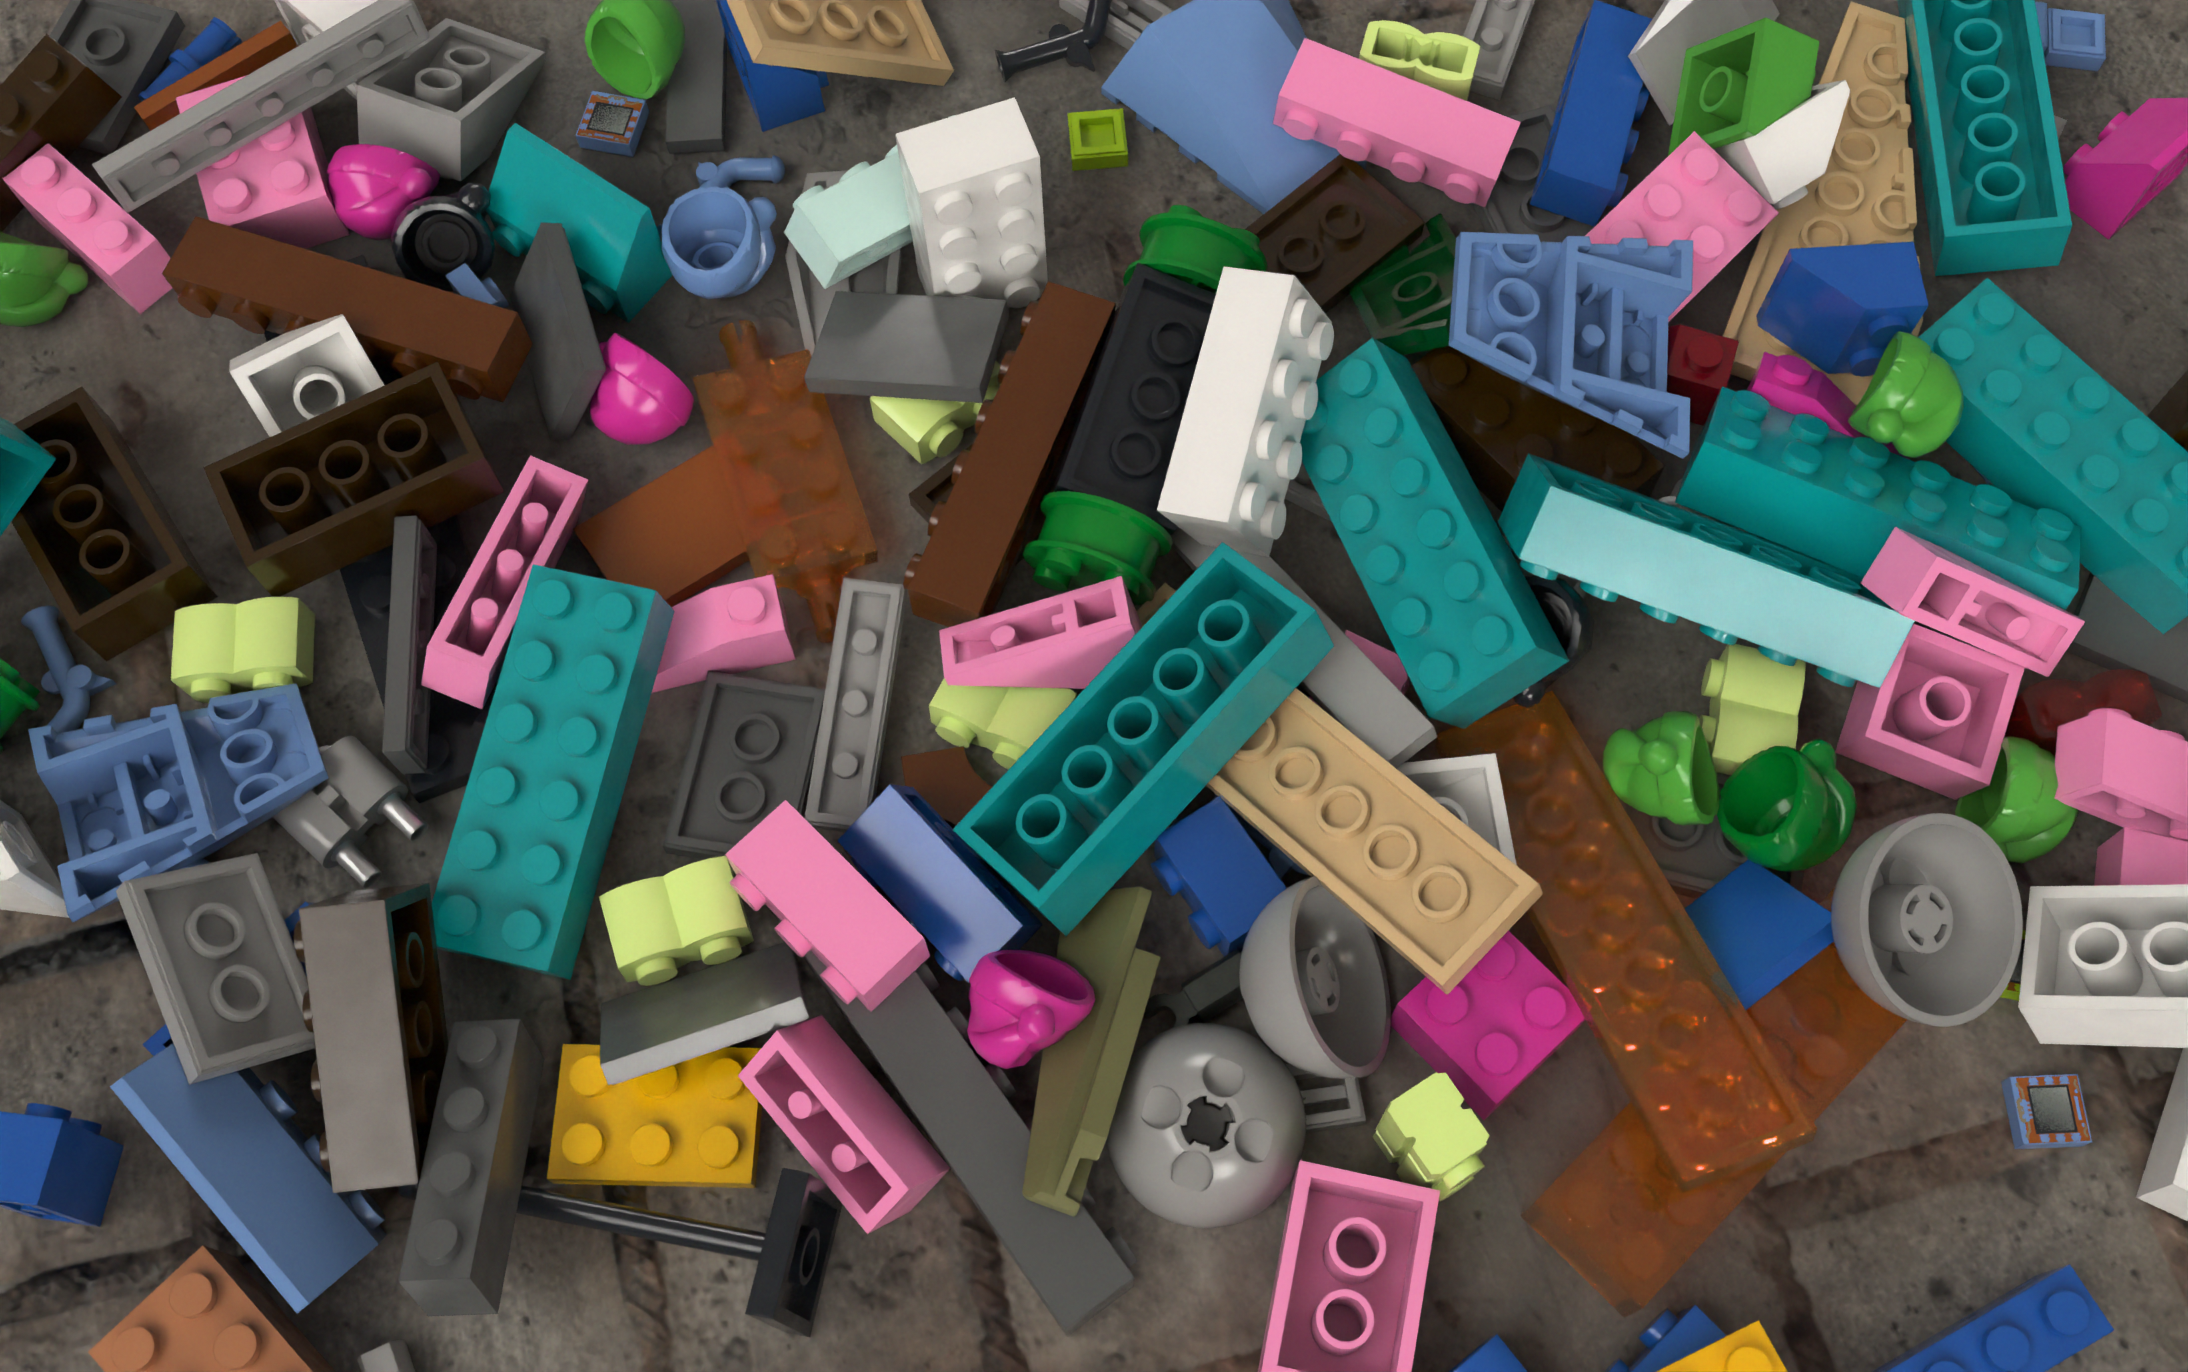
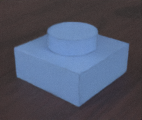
(467, 284)

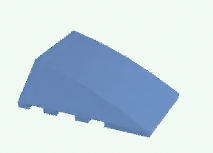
(1214, 86)
(1578, 323)
(171, 785)

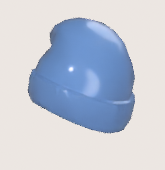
(718, 241)

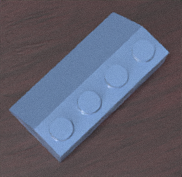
(255, 1172)

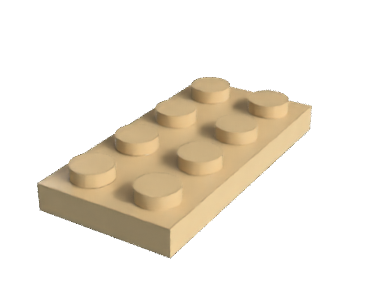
(845, 37)

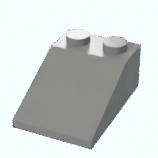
(447, 97)

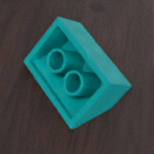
(606, 228)

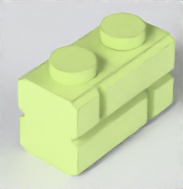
(1432, 1136)

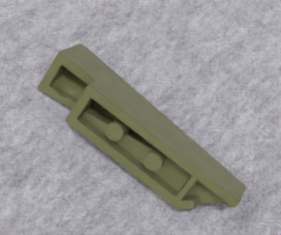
(1087, 1068)

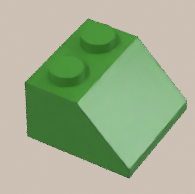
(1743, 82)

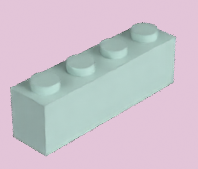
(852, 221)

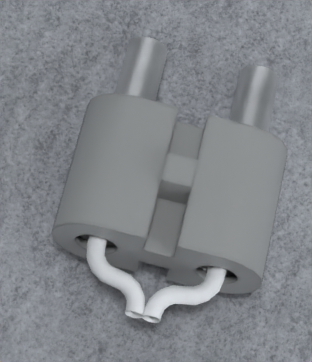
(342, 808)

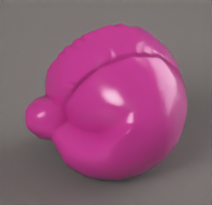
(375, 185)
(638, 395)
(1024, 1005)

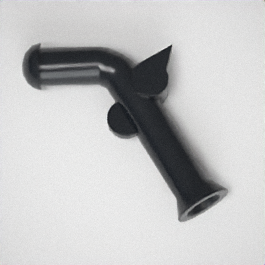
(1061, 44)

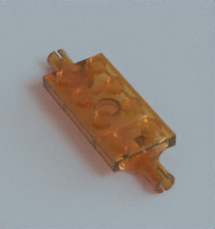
(785, 473)

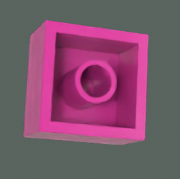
(1491, 1025)

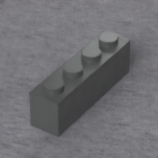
(473, 1169)

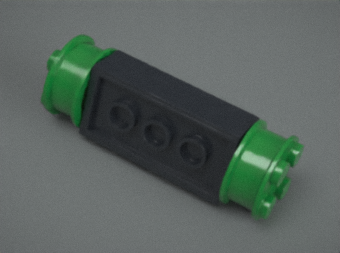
(1116, 461)

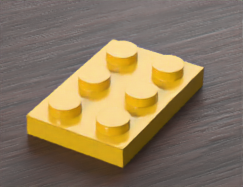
(659, 1129)

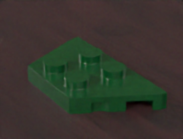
(1410, 293)

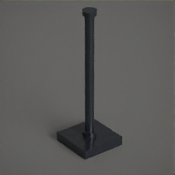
(789, 1254)

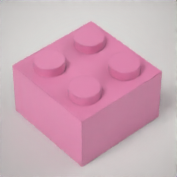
(1934, 715)

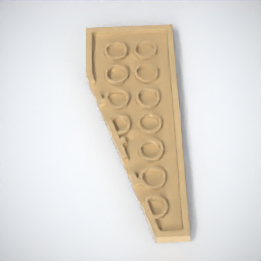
(1861, 196)

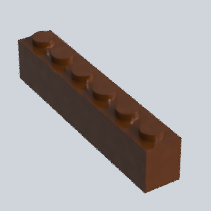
(396, 320)
(1011, 461)

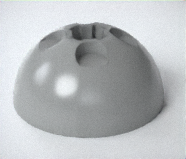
(1929, 919)
(1316, 984)
(1196, 1181)

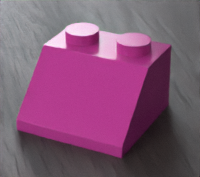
(2129, 165)

